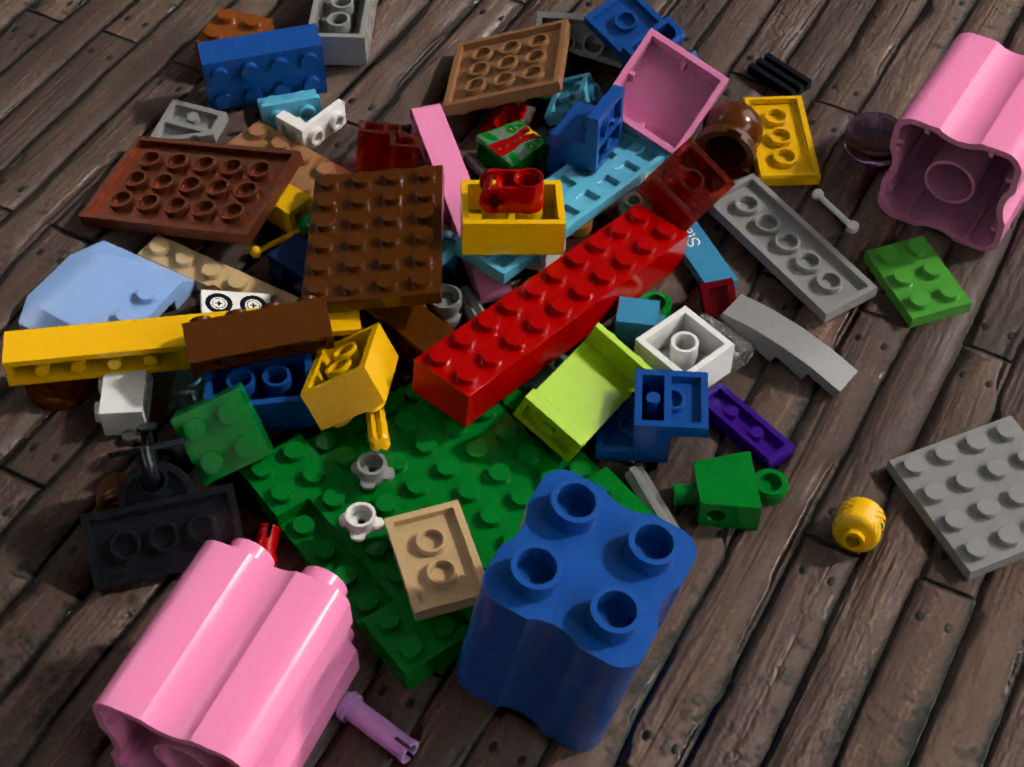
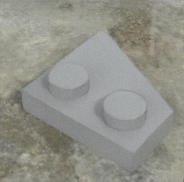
(191, 122)

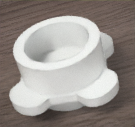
(357, 513)

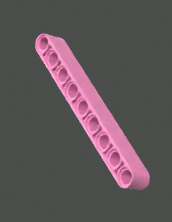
(440, 148)

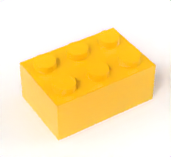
(512, 232)
(350, 377)

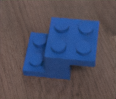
(587, 133)
(661, 407)

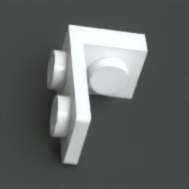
(317, 128)

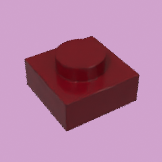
(716, 296)

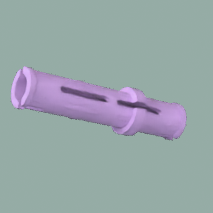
(376, 726)

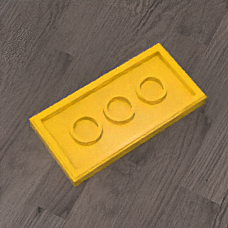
(786, 146)

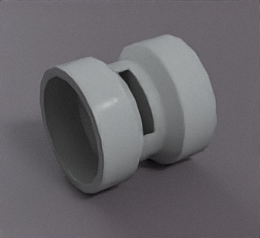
(450, 308)

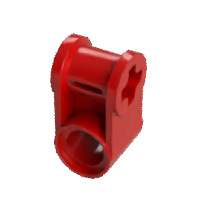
(514, 190)

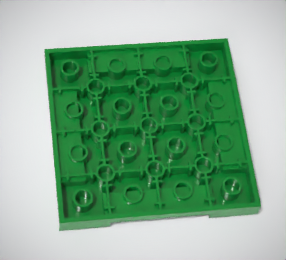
(435, 460)

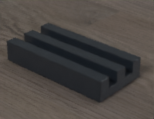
(779, 76)

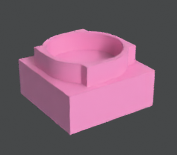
(667, 92)

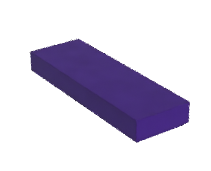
(747, 428)

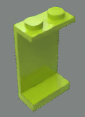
(581, 393)

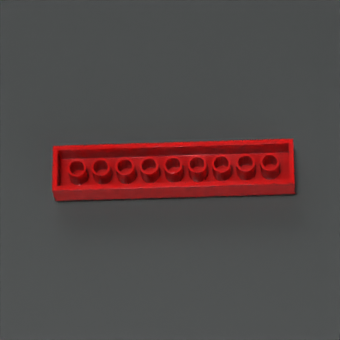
(547, 315)

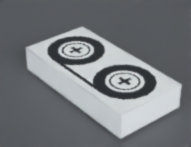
(228, 300)

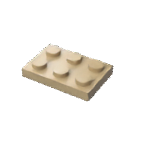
(435, 559)

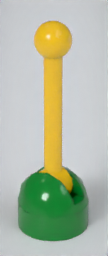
(303, 226)

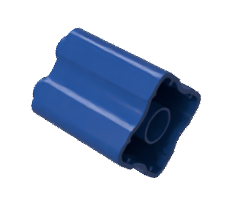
(572, 608)

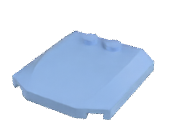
(104, 286)

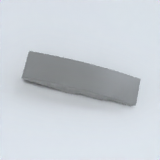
(790, 343)

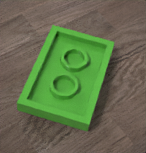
(917, 281)

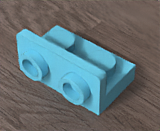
(574, 89)
(301, 104)

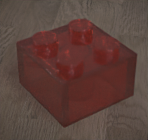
(685, 186)

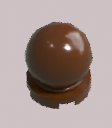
(731, 137)

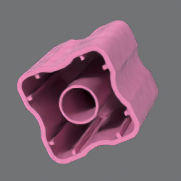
(961, 146)
(233, 666)

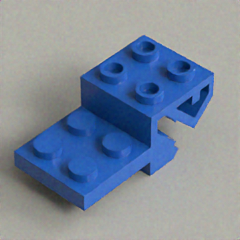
(625, 24)

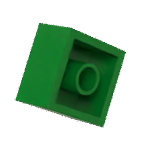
(222, 433)

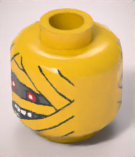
(858, 521)

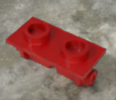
(505, 114)

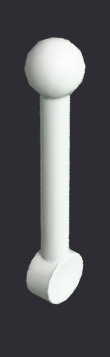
(851, 226)

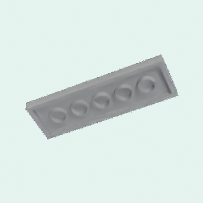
(792, 249)

